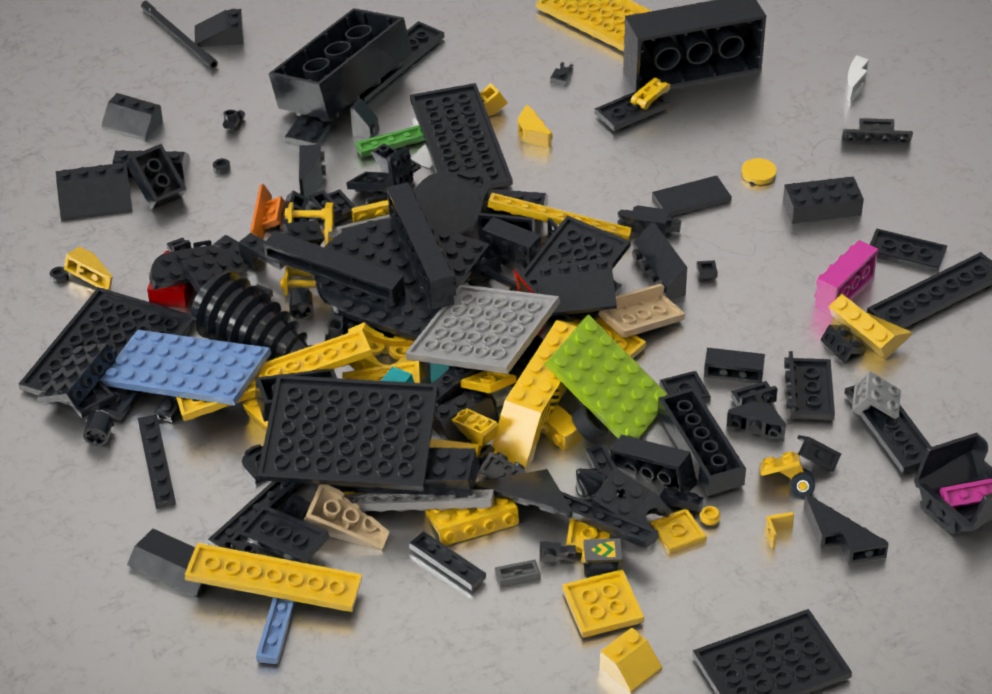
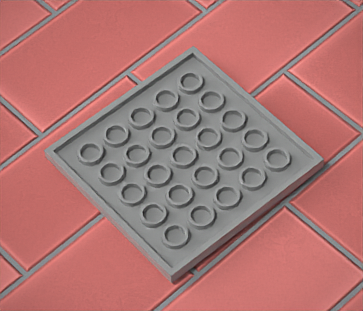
(483, 328)

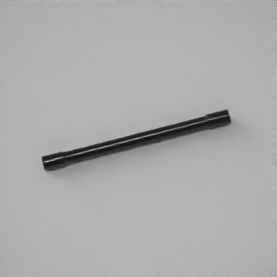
(206, 58)

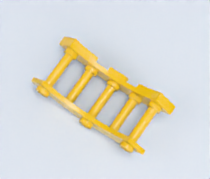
(326, 213)

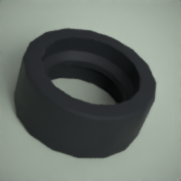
(589, 425)

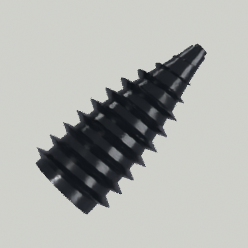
(239, 313)

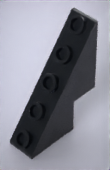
(450, 385)
(836, 529)

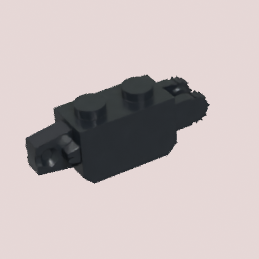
(643, 216)

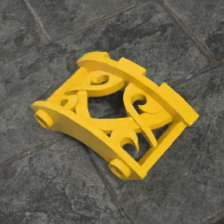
(379, 344)

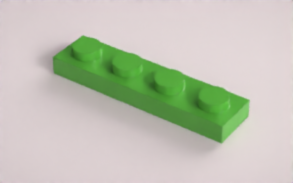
(394, 140)

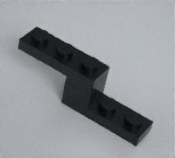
(249, 249)

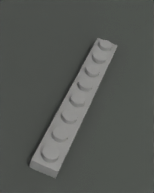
(402, 502)

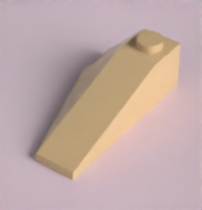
(344, 519)

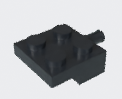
(341, 202)

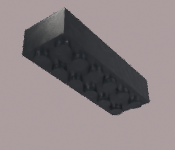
(697, 431)

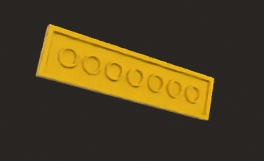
(274, 577)

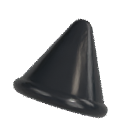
(589, 482)

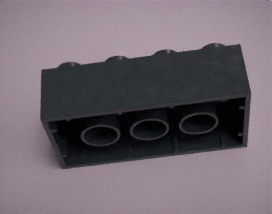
(694, 42)
(340, 64)

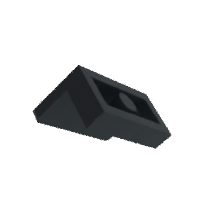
(818, 453)

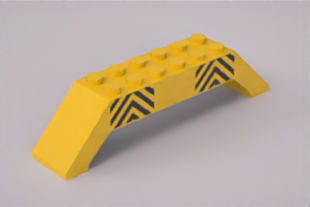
(531, 401)

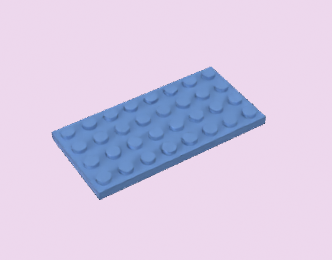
(186, 367)

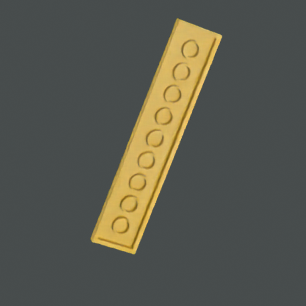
(325, 355)

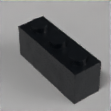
(734, 365)

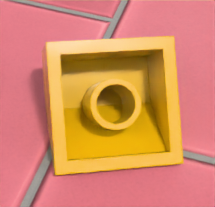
(630, 660)

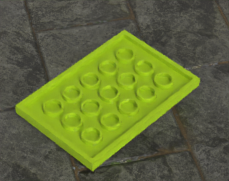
(606, 379)

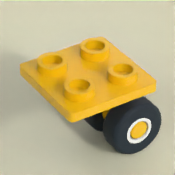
(789, 464)

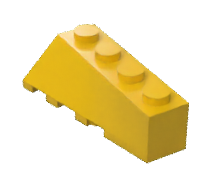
(872, 330)

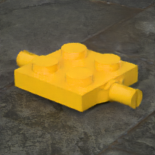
(579, 532)

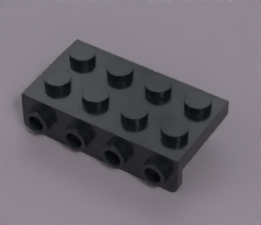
(78, 374)
(809, 388)

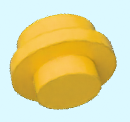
(710, 515)

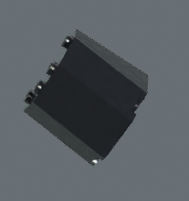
(951, 465)

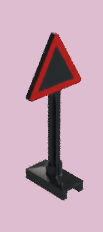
(490, 268)

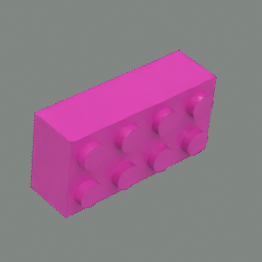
(846, 275)

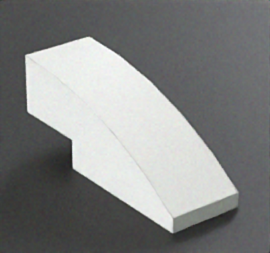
(856, 76)

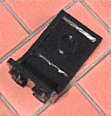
(398, 173)

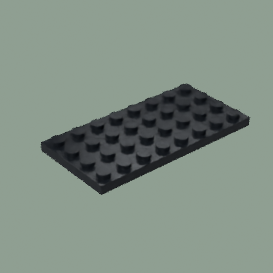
(460, 133)

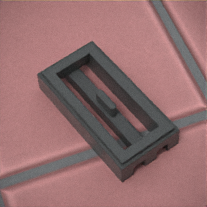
(518, 576)

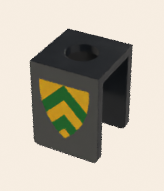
(602, 556)

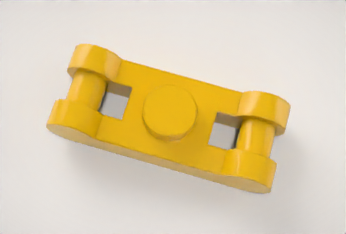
(650, 93)

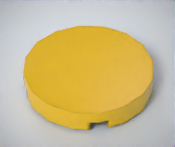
(758, 171)

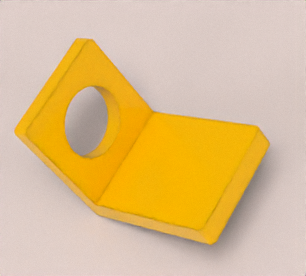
(777, 523)

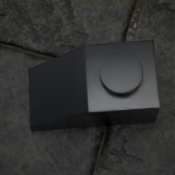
(363, 121)

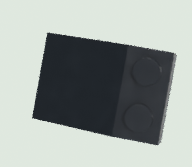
(221, 29)
(311, 169)

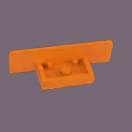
(266, 212)

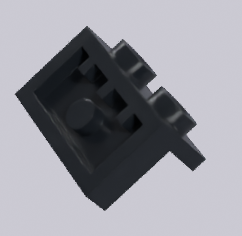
(498, 466)

